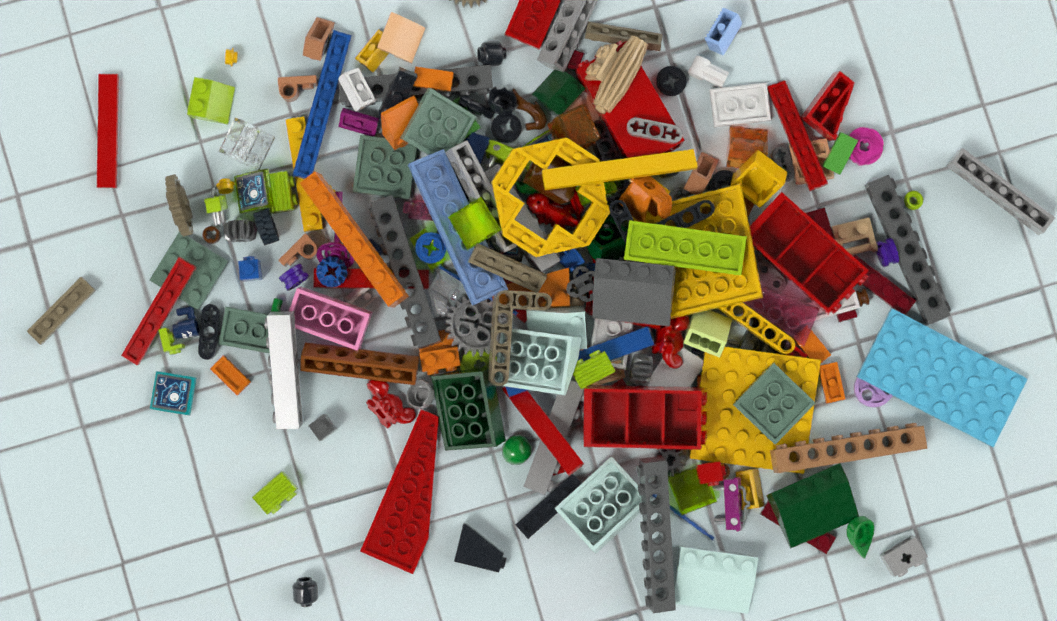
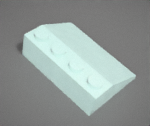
(540, 361)
(602, 505)
(714, 579)

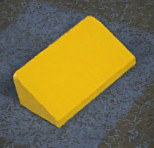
(370, 55)
(751, 482)

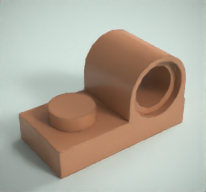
(305, 82)
(290, 256)

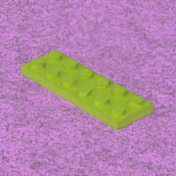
(685, 247)

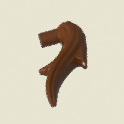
(532, 109)

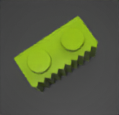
(282, 193)
(593, 369)
(274, 493)

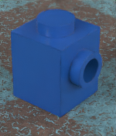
(250, 269)

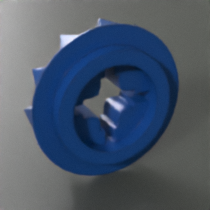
(425, 240)
(329, 280)

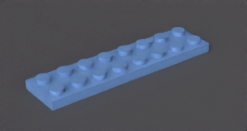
(443, 198)

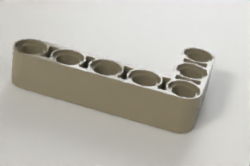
(506, 328)

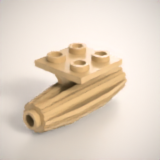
(615, 71)

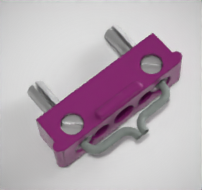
(733, 504)

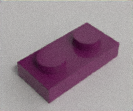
(358, 122)

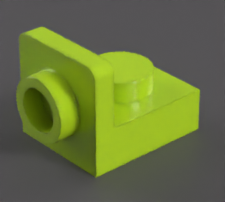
(167, 340)

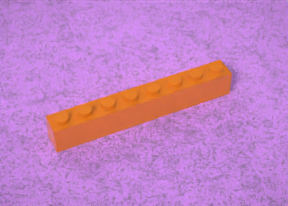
(354, 239)

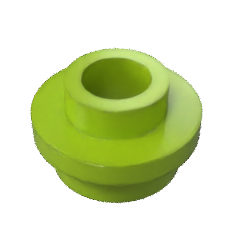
(919, 200)

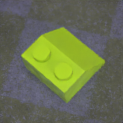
(210, 101)

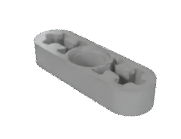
(667, 139)

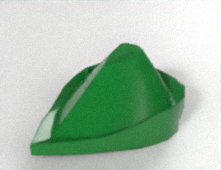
(860, 534)

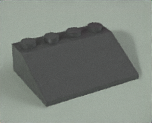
(633, 292)

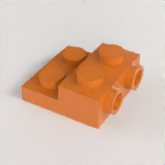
(440, 355)

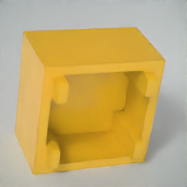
(759, 178)

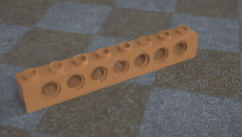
(915, 441)

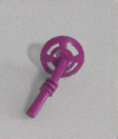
(337, 248)

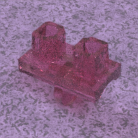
(417, 210)

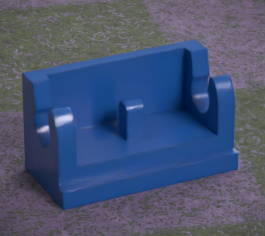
(571, 259)

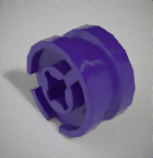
(887, 252)
(294, 277)

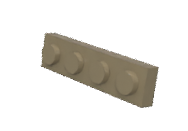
(614, 34)
(507, 268)
(61, 310)

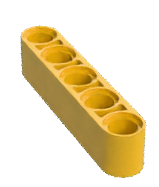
(743, 320)

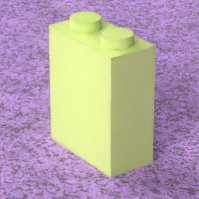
(708, 332)

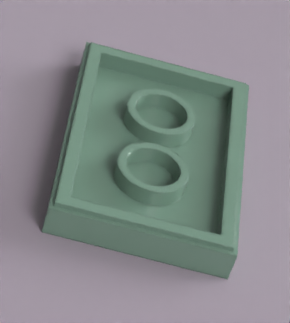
(244, 330)

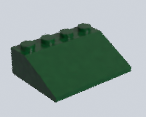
(468, 409)
(814, 505)

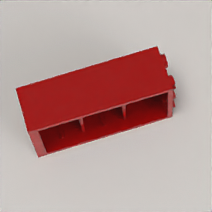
(638, 102)
(806, 254)
(644, 417)

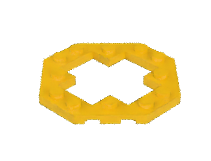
(509, 206)

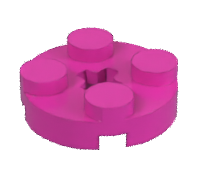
(875, 146)

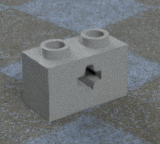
(893, 556)

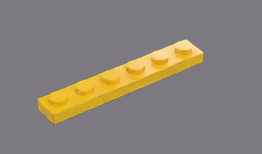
(310, 214)

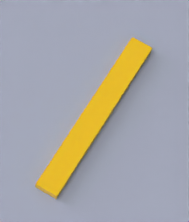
(619, 169)

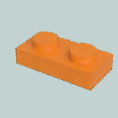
(831, 382)

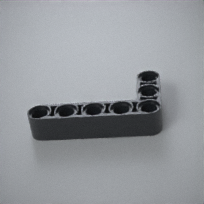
(612, 154)
(677, 217)

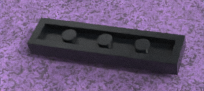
(546, 508)

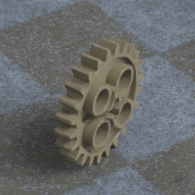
(179, 205)

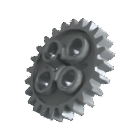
(470, 341)

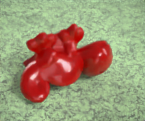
(550, 211)
(670, 341)
(388, 406)

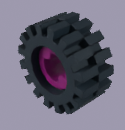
(266, 226)

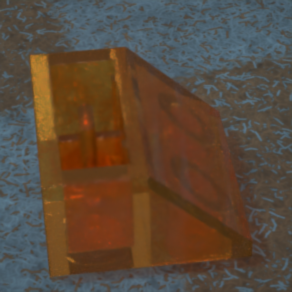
(576, 126)
(744, 143)

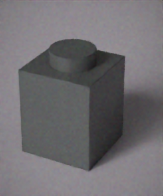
(322, 427)

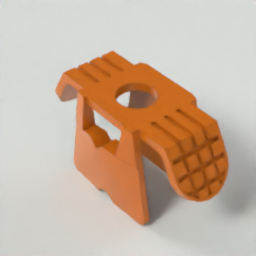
(644, 197)

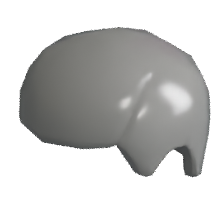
(420, 394)

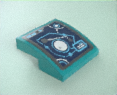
(173, 393)

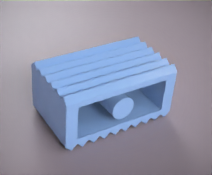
(723, 31)

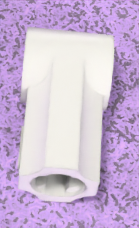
(703, 69)

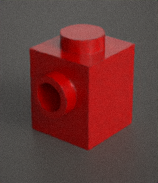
(710, 473)

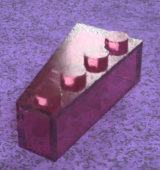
(786, 313)

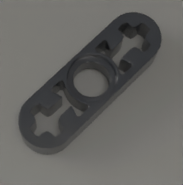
(213, 347)

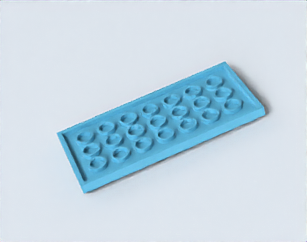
(942, 377)

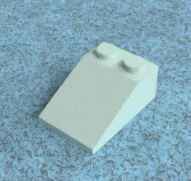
(560, 321)

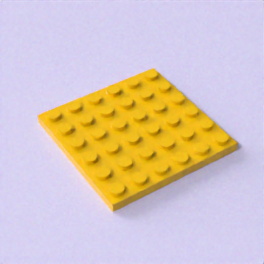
(707, 290)
(729, 433)

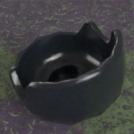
(502, 101)

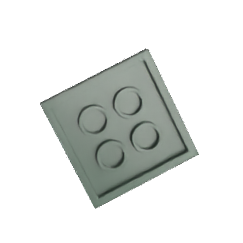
(437, 124)
(382, 169)
(204, 278)
(774, 403)

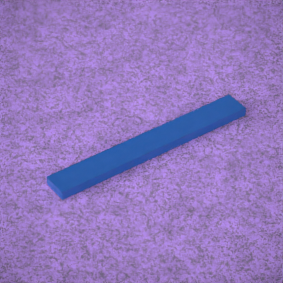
(321, 104)
(614, 349)

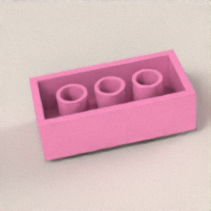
(330, 318)

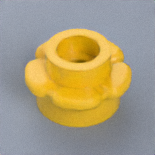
(230, 57)
(225, 186)

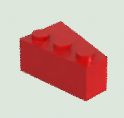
(828, 106)

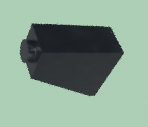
(478, 551)

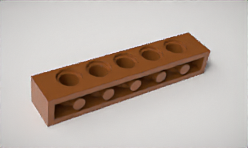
(359, 363)

